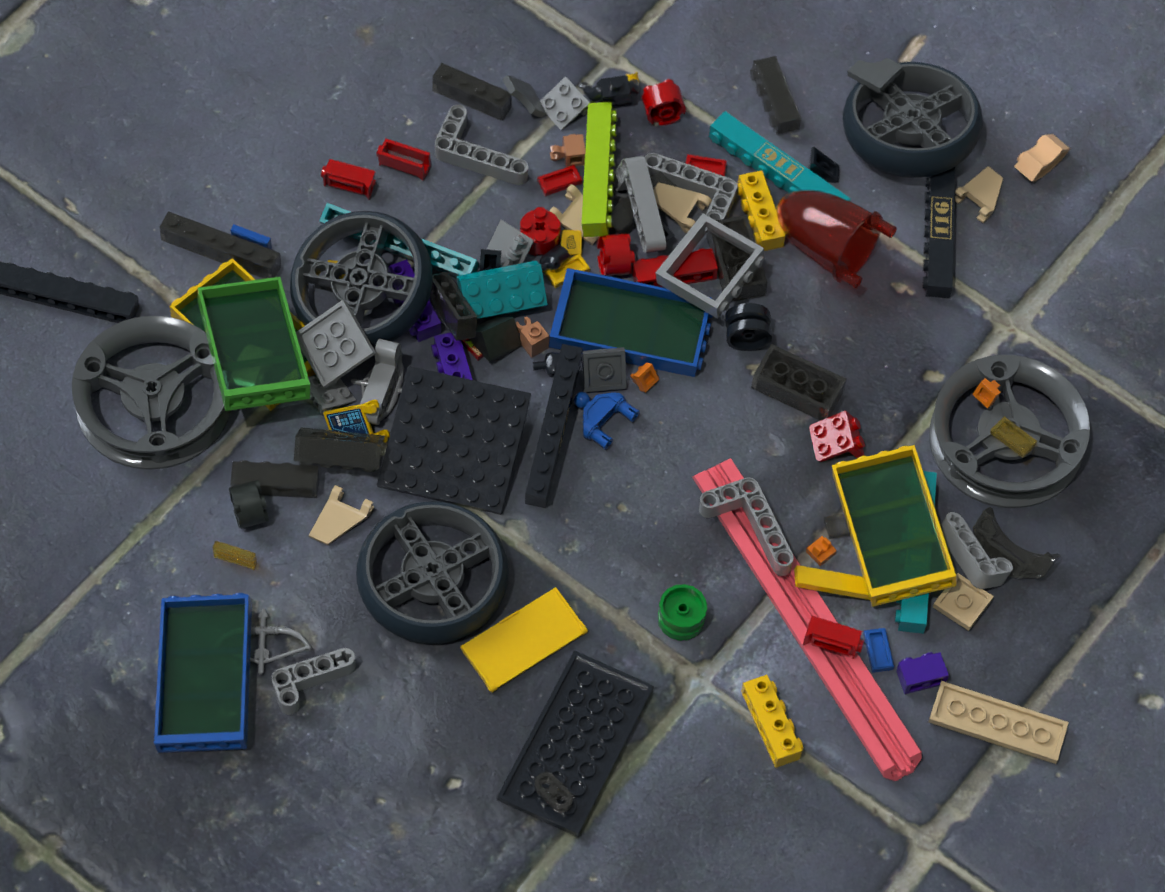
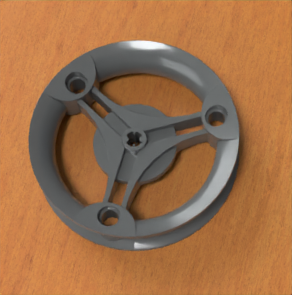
(148, 392)
(960, 464)

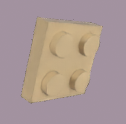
(963, 602)

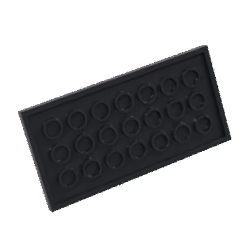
(576, 740)

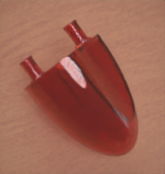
(832, 231)

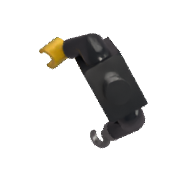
(613, 89)

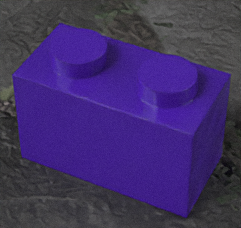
(922, 672)

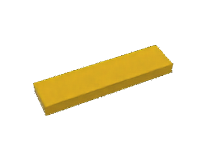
(830, 582)

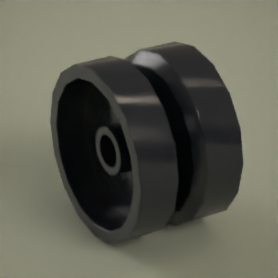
(748, 327)

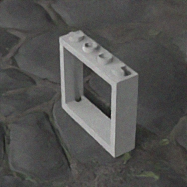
(665, 273)

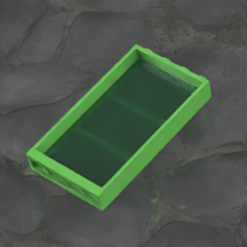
(253, 343)

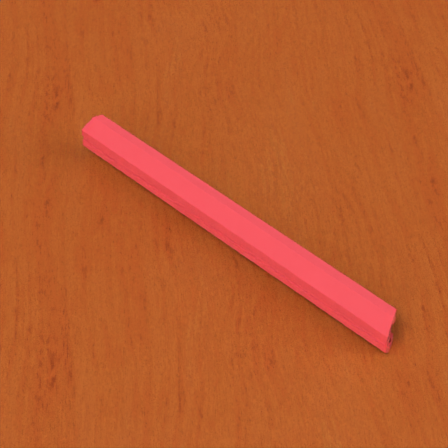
(844, 677)

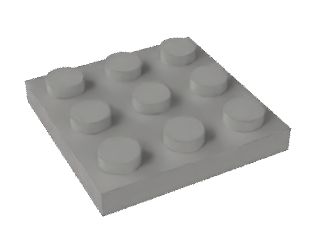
(334, 343)

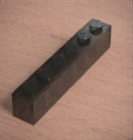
(219, 245)

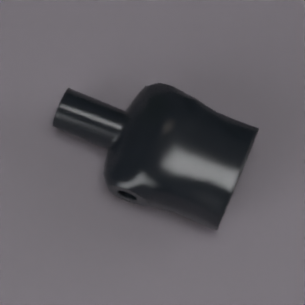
(554, 258)
(549, 363)

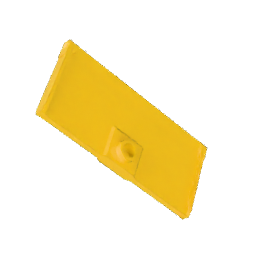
(523, 639)

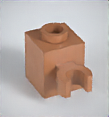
(571, 150)
(533, 337)

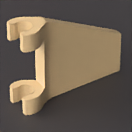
(982, 191)
(679, 203)
(572, 217)
(338, 518)

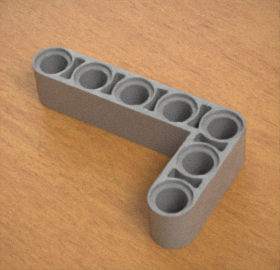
(449, 138)
(634, 176)
(698, 182)
(756, 518)

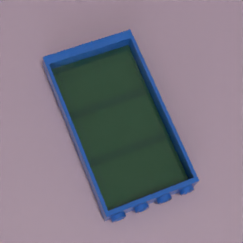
(640, 317)
(203, 673)

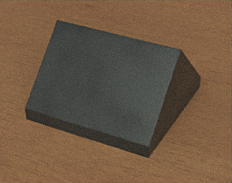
(496, 337)

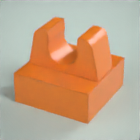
(645, 377)
(987, 392)
(821, 550)

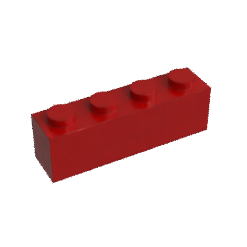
(696, 268)

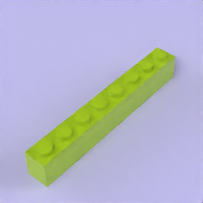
(597, 169)

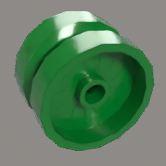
(682, 612)

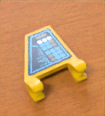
(354, 419)

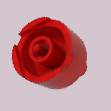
(663, 102)
(542, 228)
(615, 255)

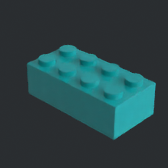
(504, 289)

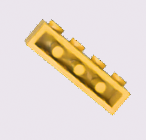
(760, 210)
(771, 720)

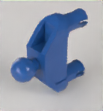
(599, 411)

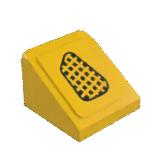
(572, 241)

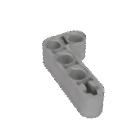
(383, 377)
(971, 556)
(315, 676)

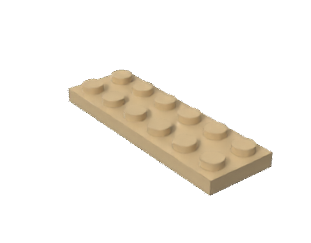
(998, 722)

